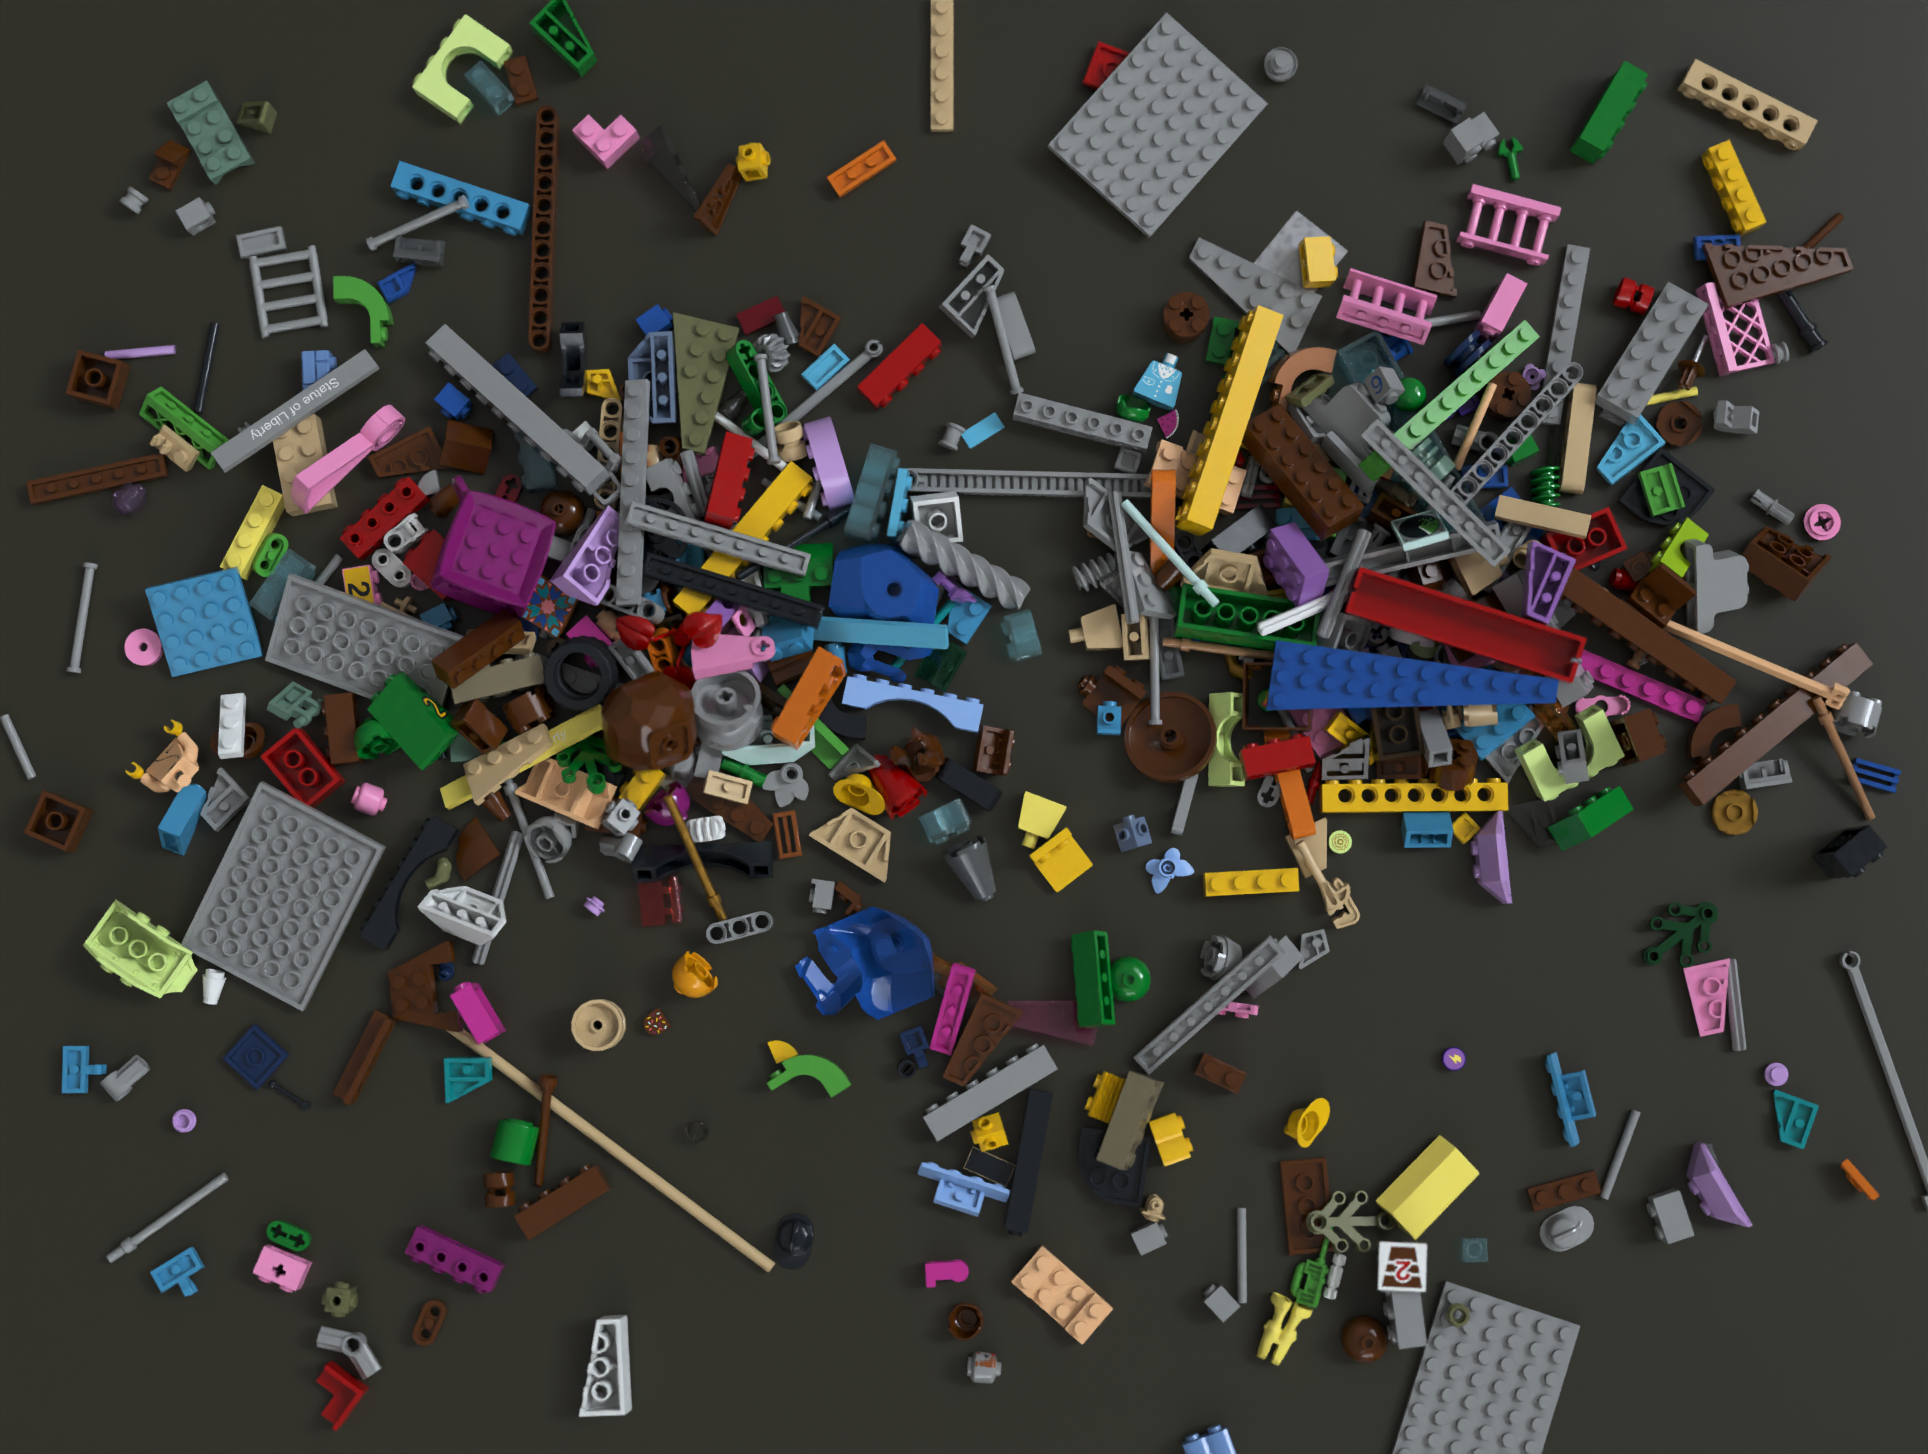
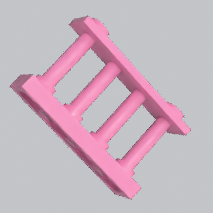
(1502, 202)
(1381, 318)

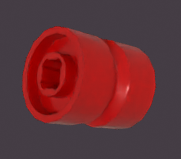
(1625, 294)

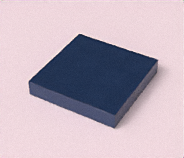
(256, 1056)

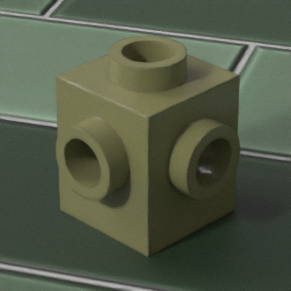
(348, 1298)

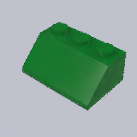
(818, 572)

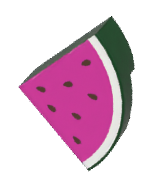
(1169, 424)

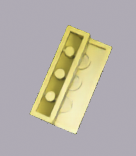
(1427, 1187)

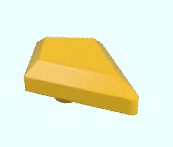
(601, 384)

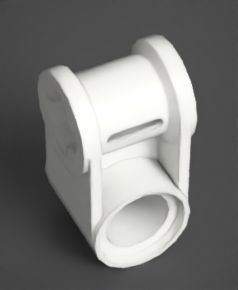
(406, 533)

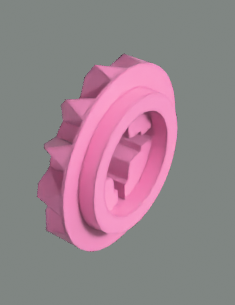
(1824, 512)

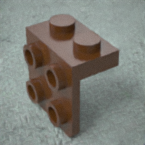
(1116, 688)

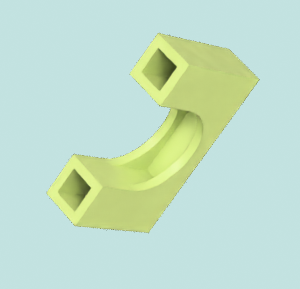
(466, 37)
(1600, 750)

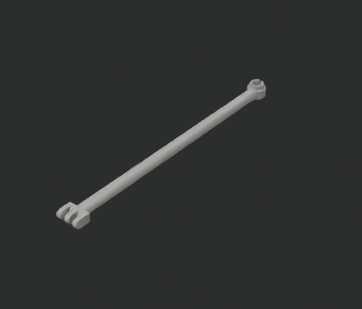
(823, 392)
(1887, 1066)

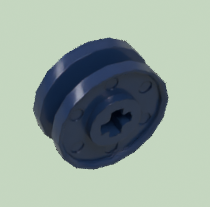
(1467, 352)

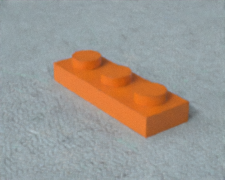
(861, 169)

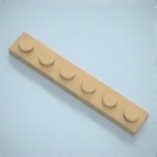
(941, 65)

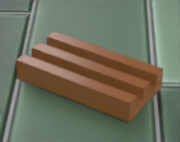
(790, 854)

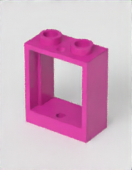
(477, 1012)

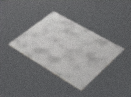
(1283, 252)

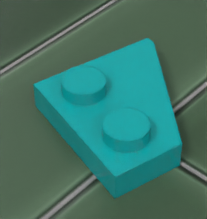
(465, 1075)
(1793, 1118)

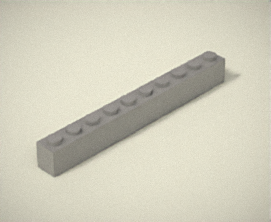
(517, 410)

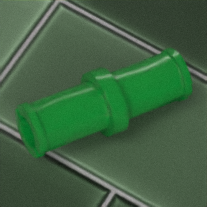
(743, 771)

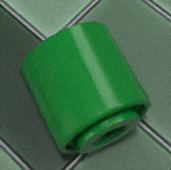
(514, 1141)

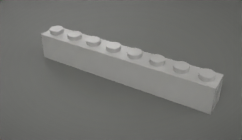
(1394, 558)

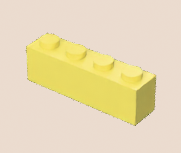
(256, 526)

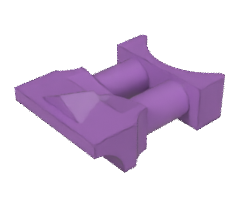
(955, 593)

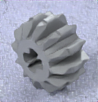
(775, 350)

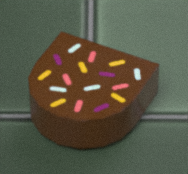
(656, 1022)

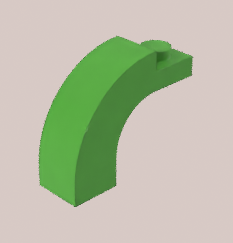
(356, 291)
(817, 1066)

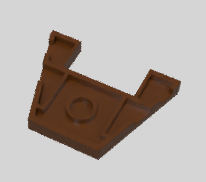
(415, 991)

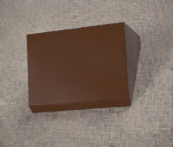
(466, 447)

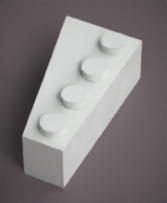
(608, 1372)

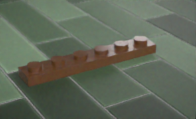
(97, 479)

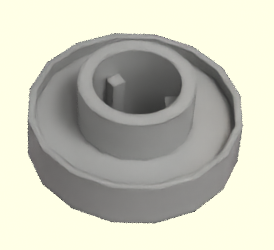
(1280, 64)

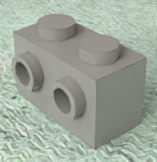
(1572, 756)
(1669, 1216)

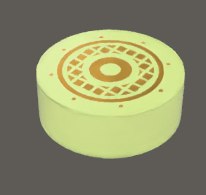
(1339, 842)

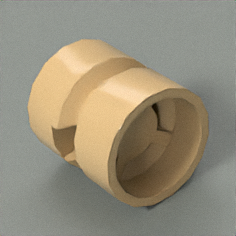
(789, 437)

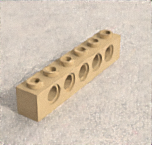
(1759, 103)

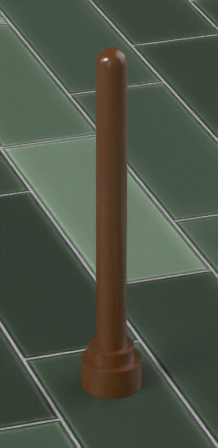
(547, 1085)

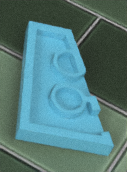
(1629, 450)

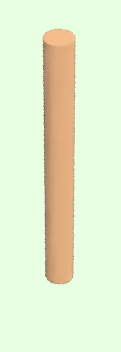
(1475, 424)

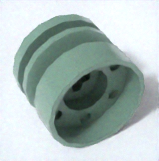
(1438, 467)

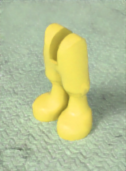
(1281, 1336)

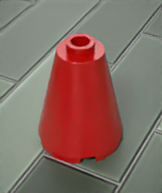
(896, 787)

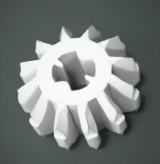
(706, 828)

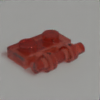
(652, 902)

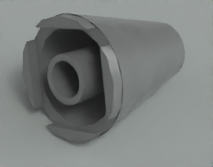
(973, 867)

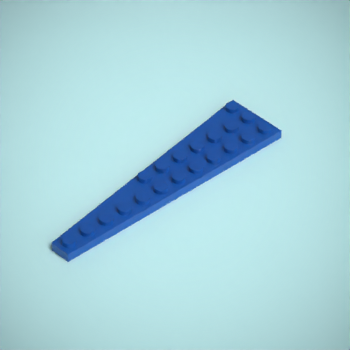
(1340, 678)

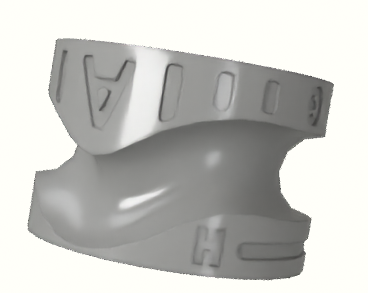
(728, 710)

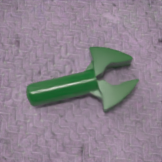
(1511, 156)

